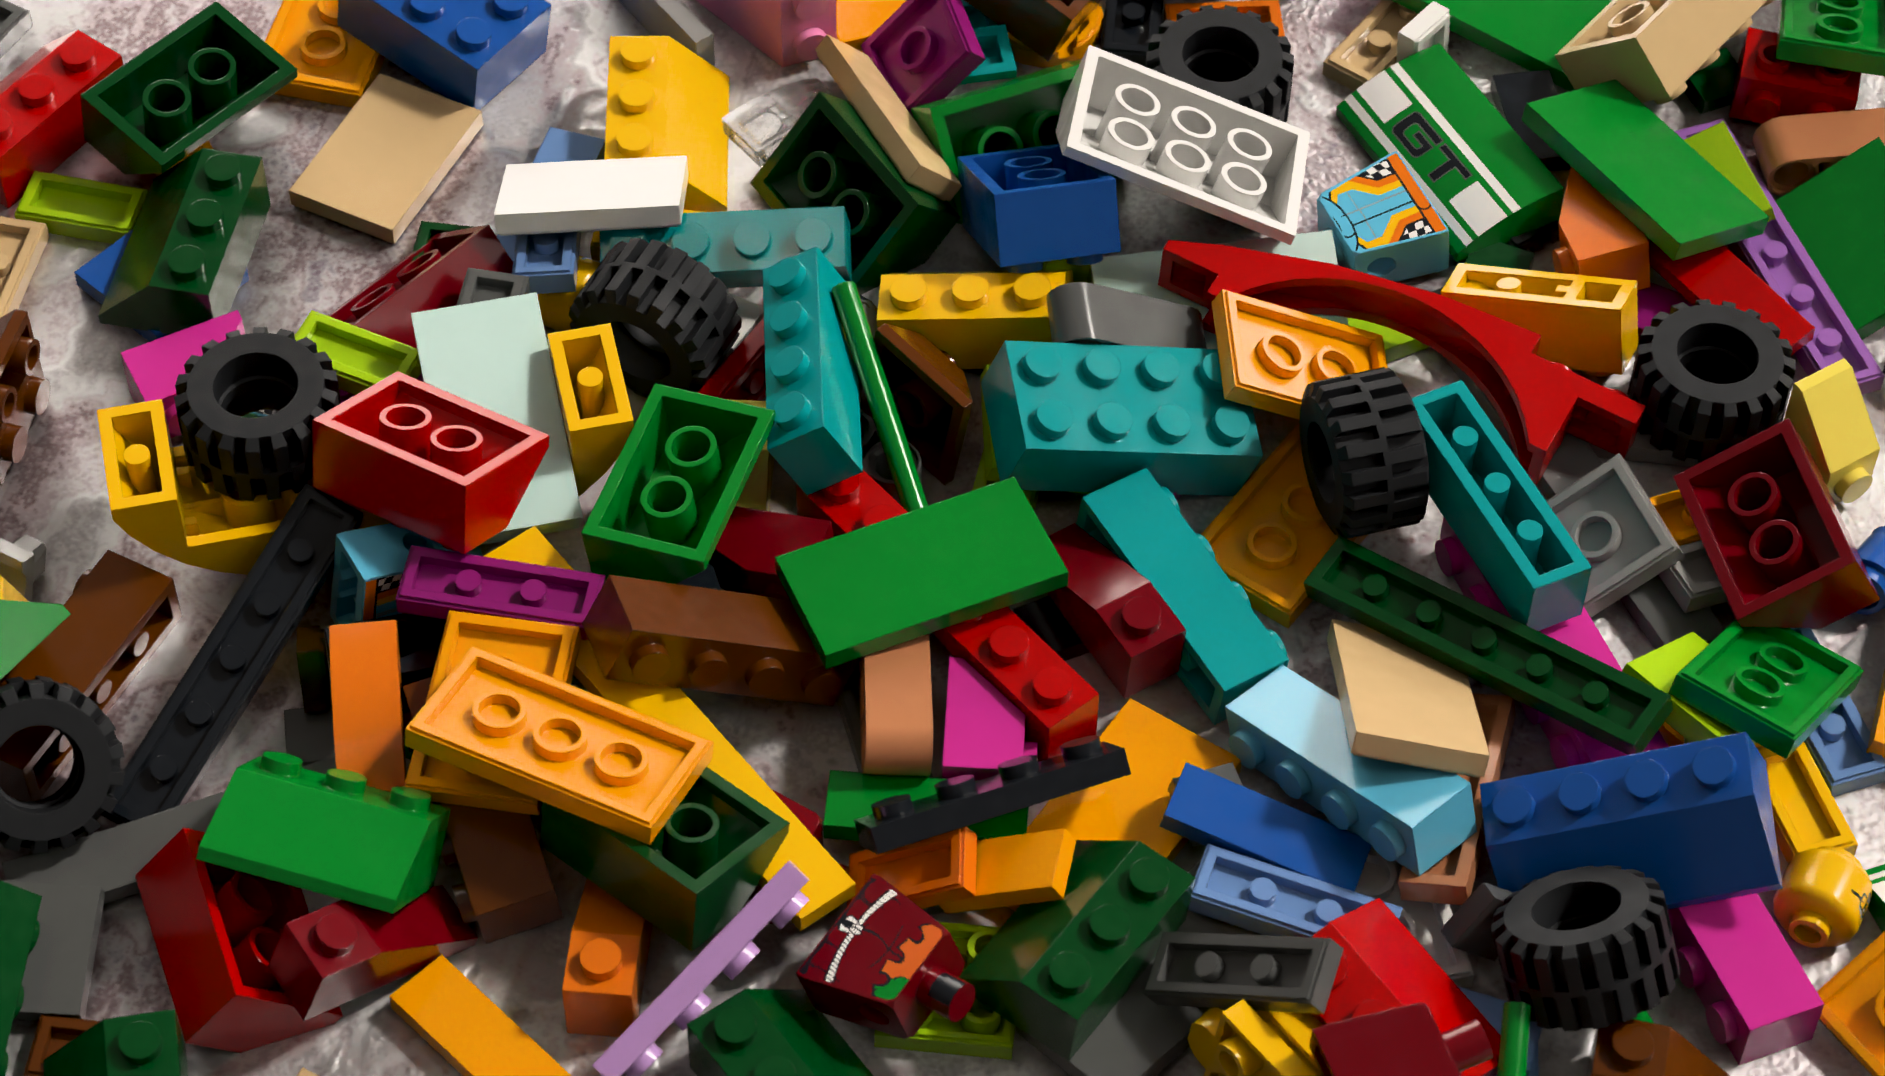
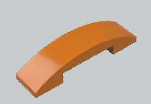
(368, 702)

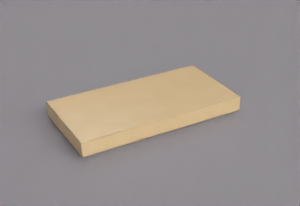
(1404, 703)

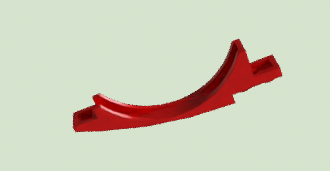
(1531, 395)

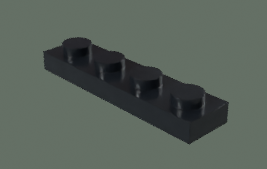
(964, 802)

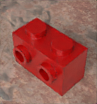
(1780, 88)

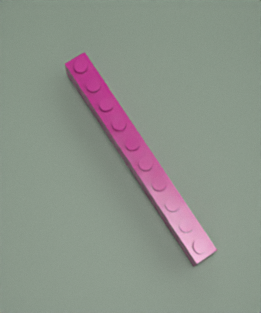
(1725, 947)

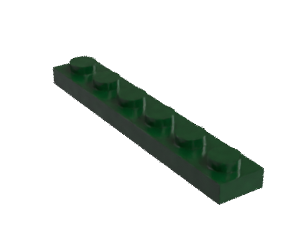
(1489, 647)

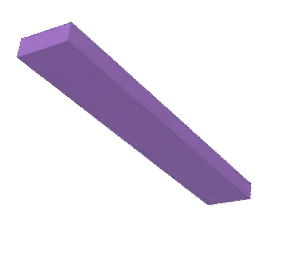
(1788, 269)

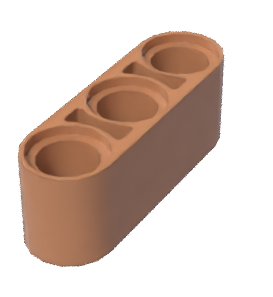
(1806, 144)
(897, 710)

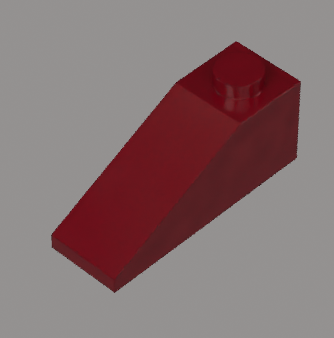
(752, 541)
(1116, 613)
(357, 949)

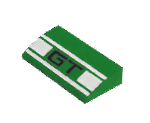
(1456, 148)

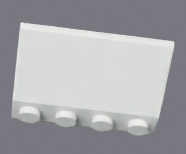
(1184, 143)

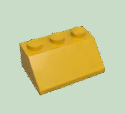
(669, 105)
(972, 310)

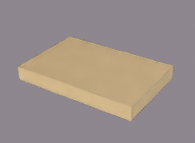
(386, 158)

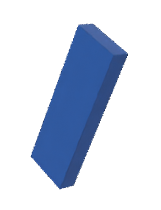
(1262, 828)

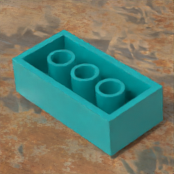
(1104, 411)

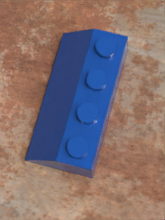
(1677, 813)

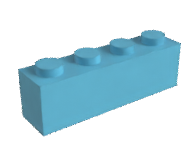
(1302, 744)

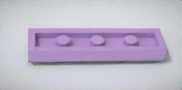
(725, 953)

